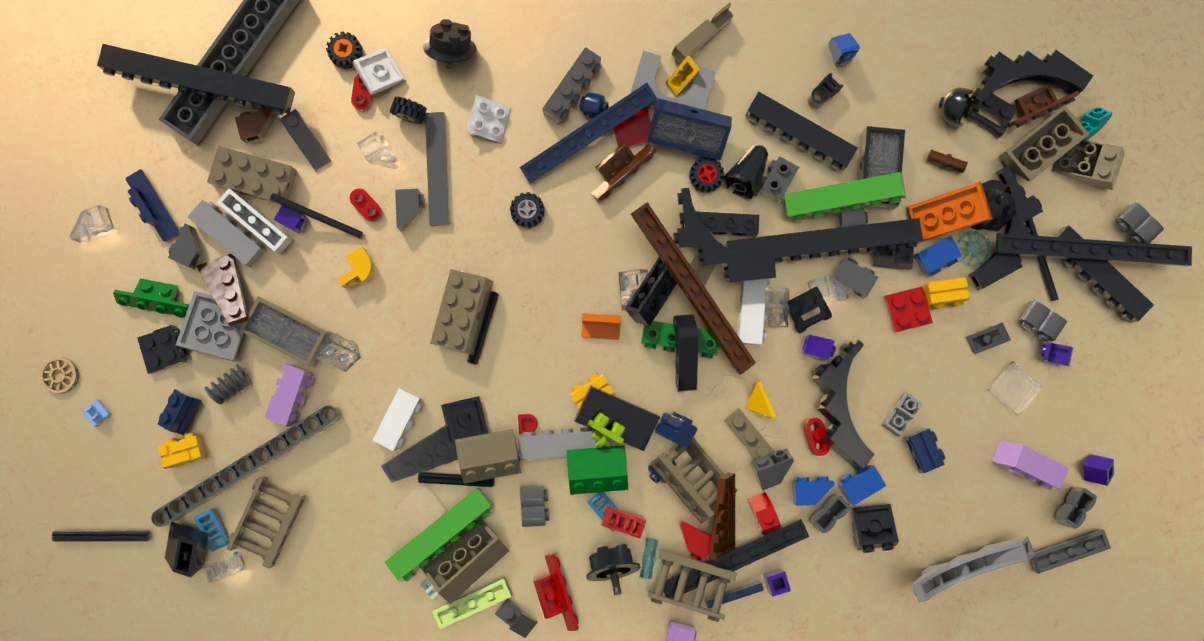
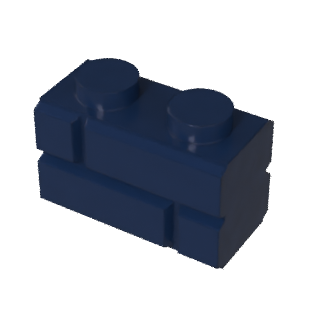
(178, 411)
(676, 428)
(925, 450)

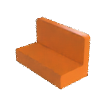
(601, 326)

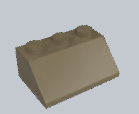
(488, 456)

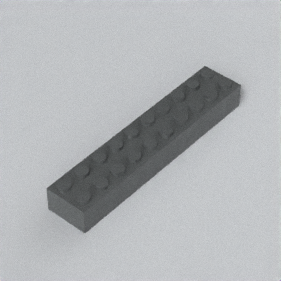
(232, 52)

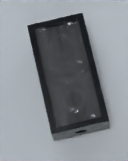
(881, 155)

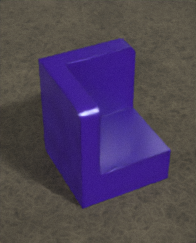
(1098, 469)

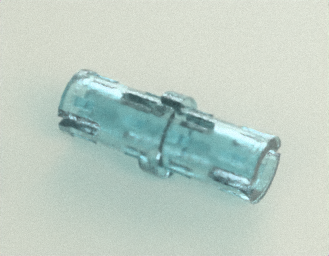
(648, 558)

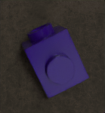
(1057, 354)

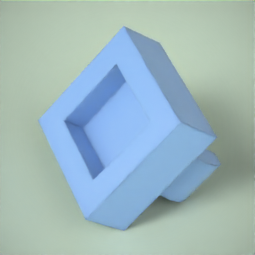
(96, 413)

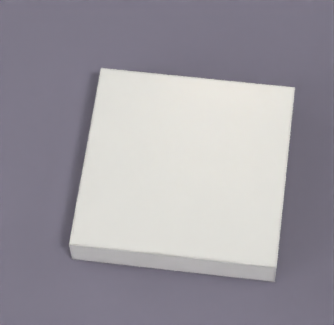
(378, 71)

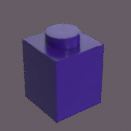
(291, 219)
(777, 582)

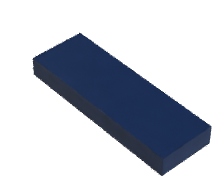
(737, 593)

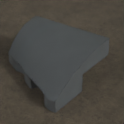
(900, 258)

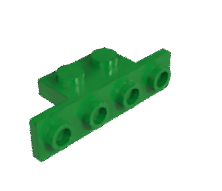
(154, 297)

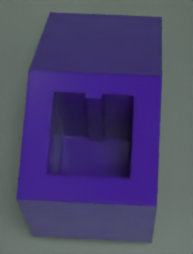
(818, 347)

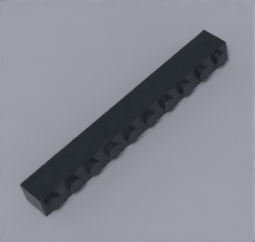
(195, 78)
(831, 241)

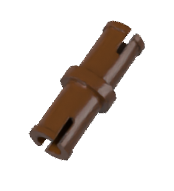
(947, 161)

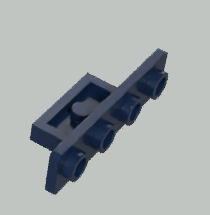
(150, 205)

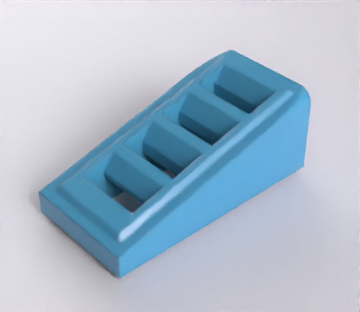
(596, 498)
(199, 519)

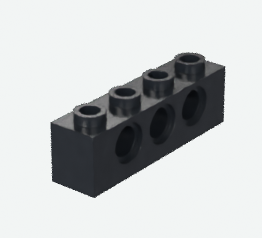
(729, 224)
(651, 294)

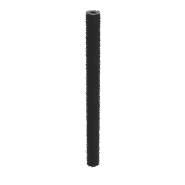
(315, 215)
(1044, 266)

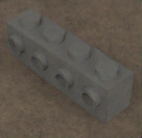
(572, 85)

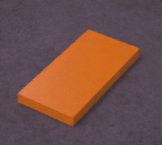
(951, 211)

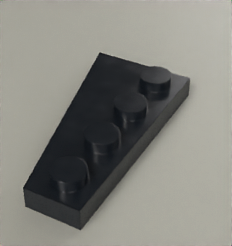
(422, 456)

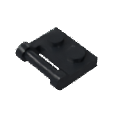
(998, 110)
(805, 303)

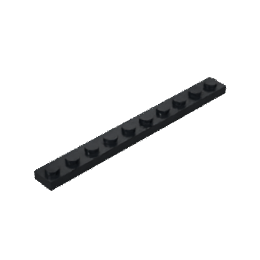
(1093, 249)

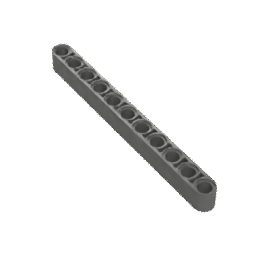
(237, 467)

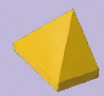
(683, 75)
(759, 401)

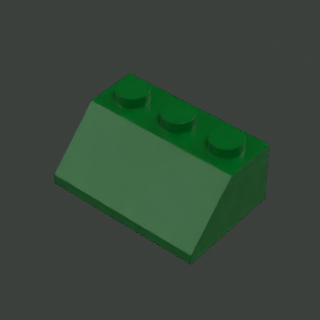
(597, 470)

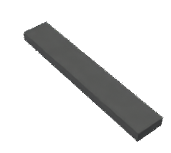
(437, 169)

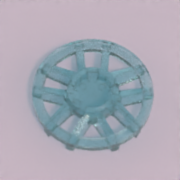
(974, 248)

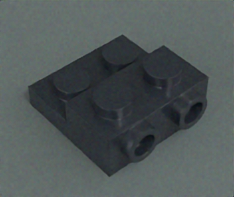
(160, 349)
(874, 528)

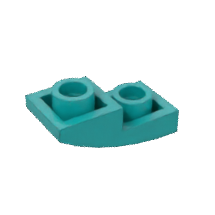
(1095, 120)

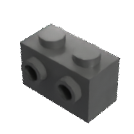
(779, 179)

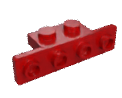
(554, 595)

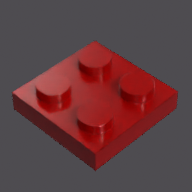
(908, 309)

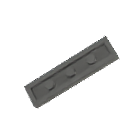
(1070, 551)

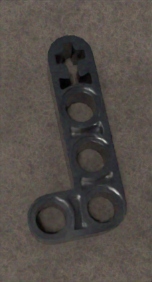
(686, 352)

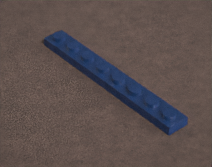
(588, 132)

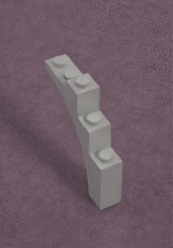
(966, 566)

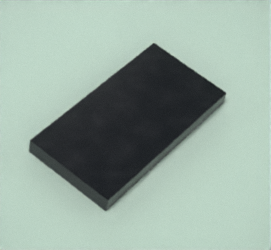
(637, 421)

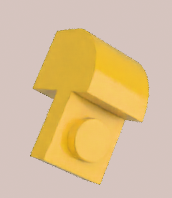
(362, 268)

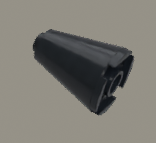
(747, 173)

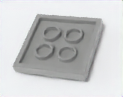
(207, 330)

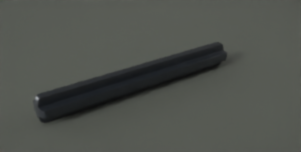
(99, 536)

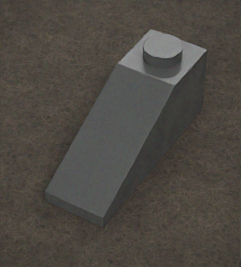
(305, 139)

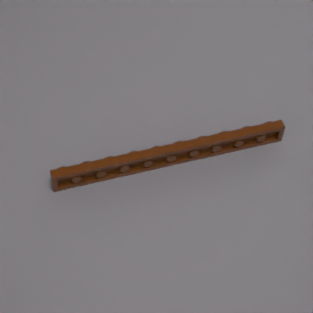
(693, 288)

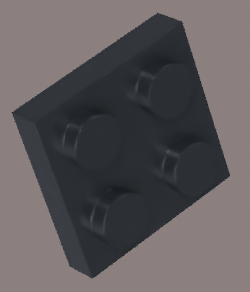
(464, 418)

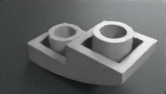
(902, 414)

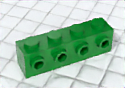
(663, 335)

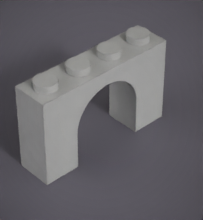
(695, 97)

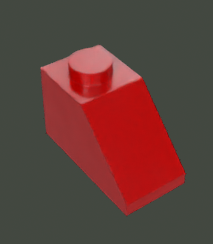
(764, 513)
(696, 540)

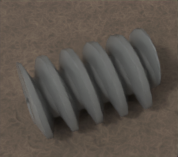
(229, 386)

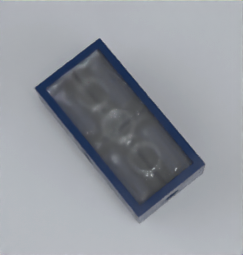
(689, 129)

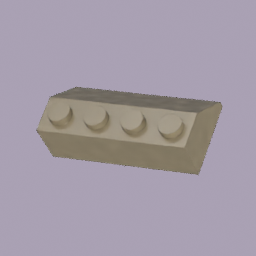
(1044, 144)
(470, 560)

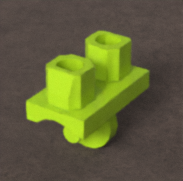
(599, 424)

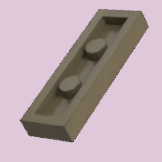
(748, 434)

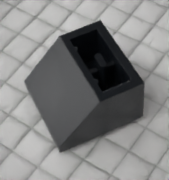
(185, 549)

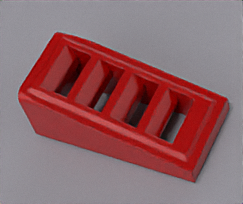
(637, 532)

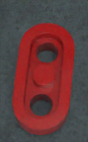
(360, 90)
(365, 205)
(816, 436)

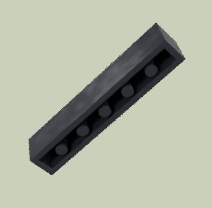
(801, 131)
(1108, 283)

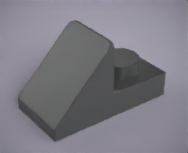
(988, 338)
(516, 618)

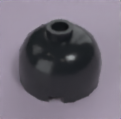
(956, 105)

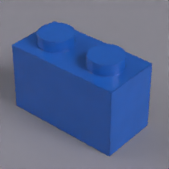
(938, 255)
(861, 484)

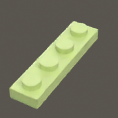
(472, 603)

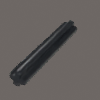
(473, 359)
(451, 479)

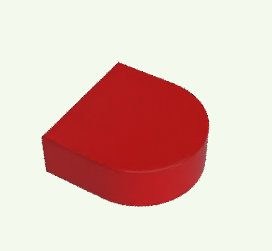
(527, 423)

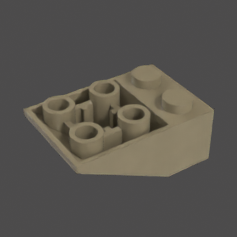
(1092, 163)

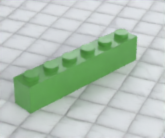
(845, 195)
(439, 535)

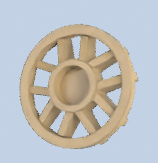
(58, 375)

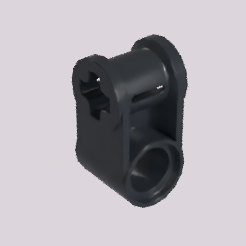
(826, 89)

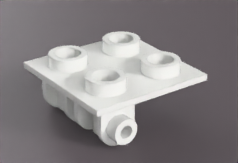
(488, 119)

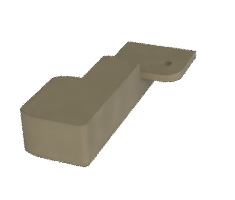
(692, 43)

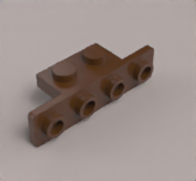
(1038, 101)
(619, 166)

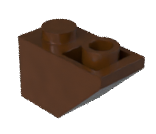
(254, 125)

